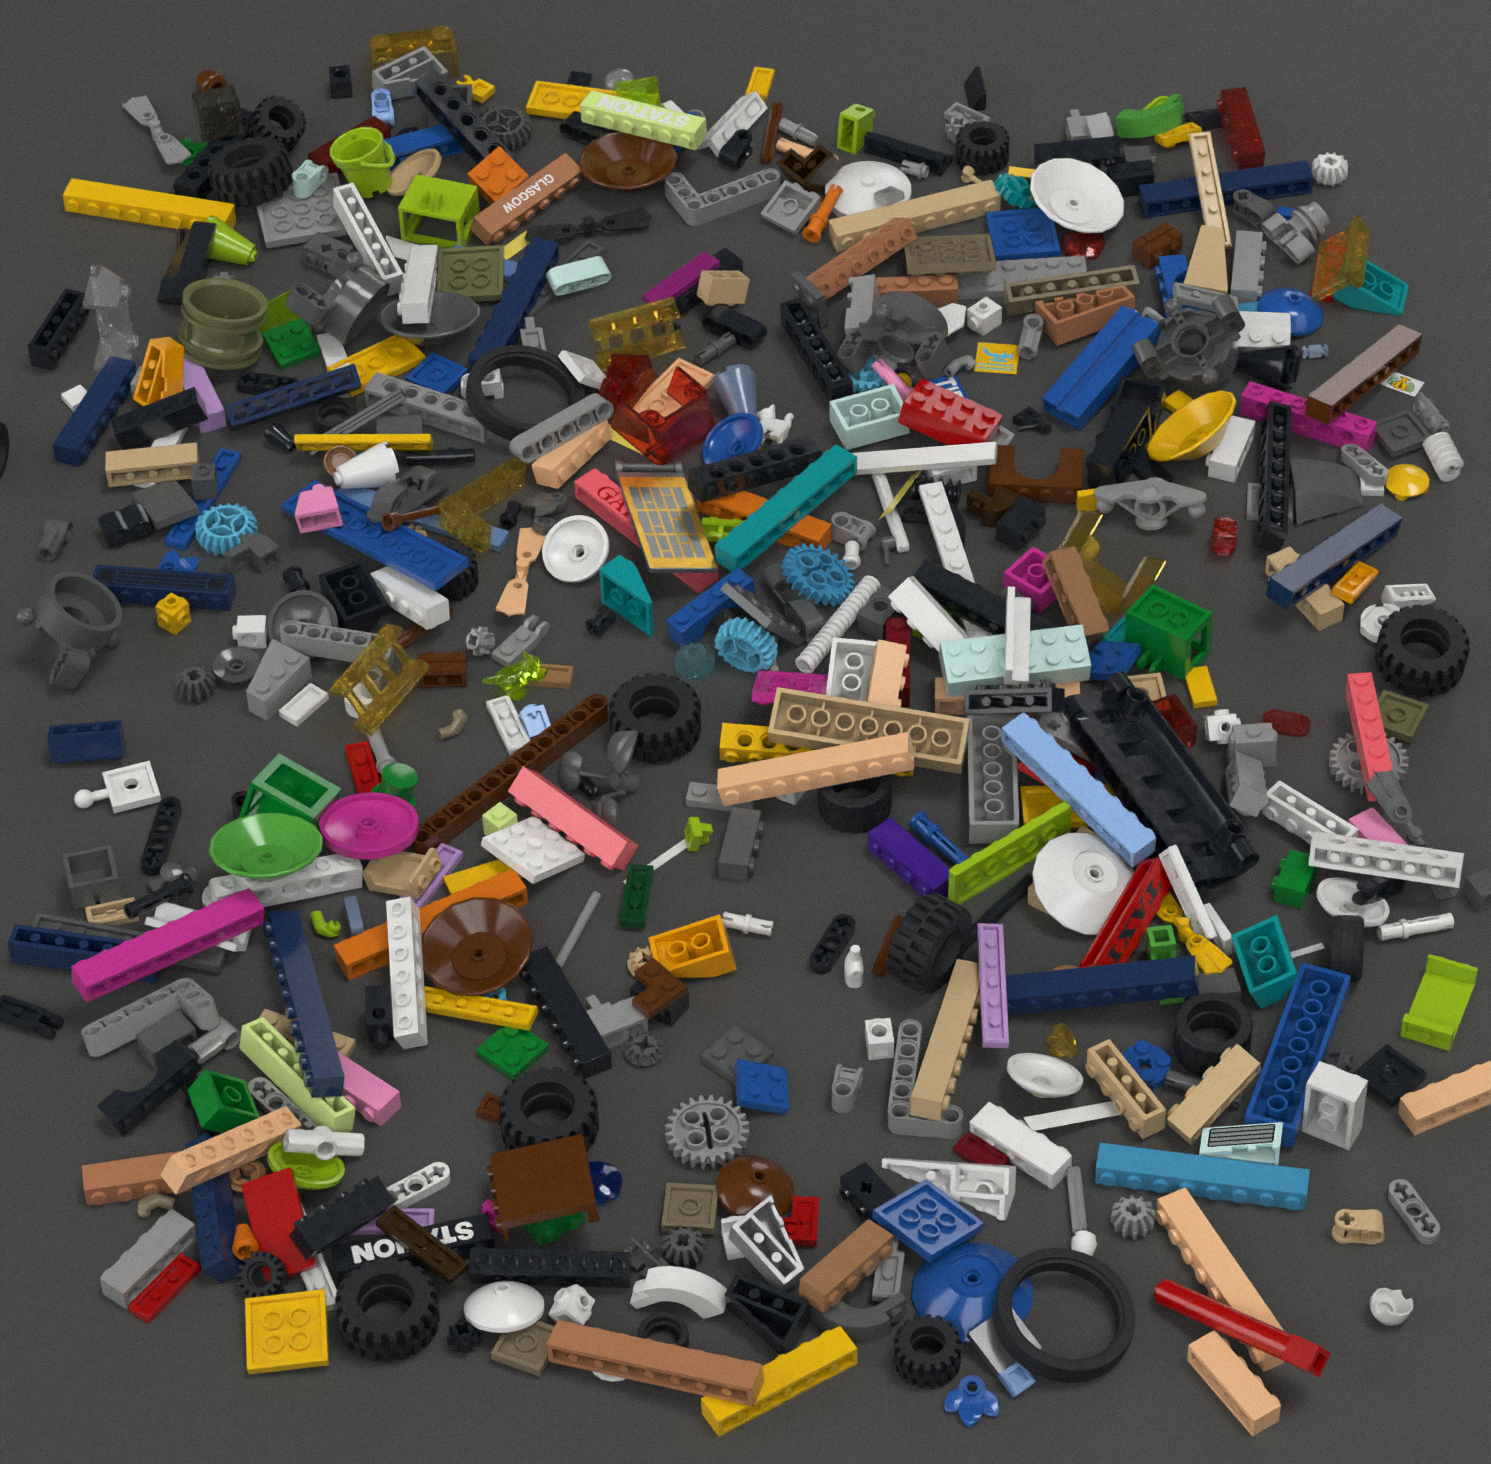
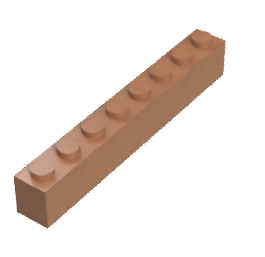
(655, 1362)

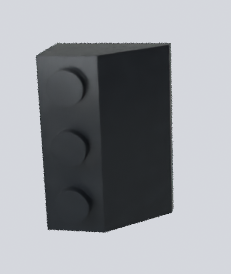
(354, 596)

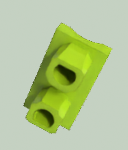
(718, 528)

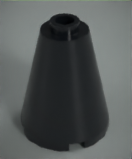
(1271, 364)

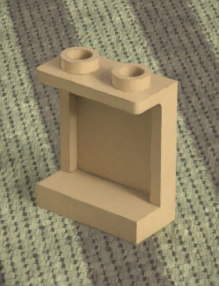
(402, 873)

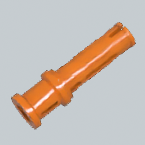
(819, 220)

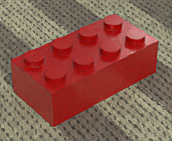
(948, 416)

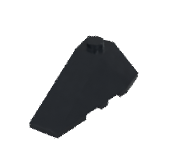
(189, 263)

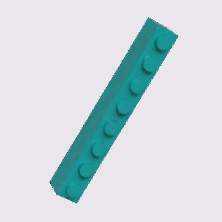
(786, 508)

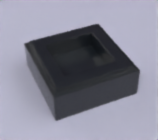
(579, 79)

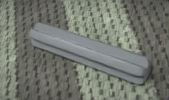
(1076, 1199)

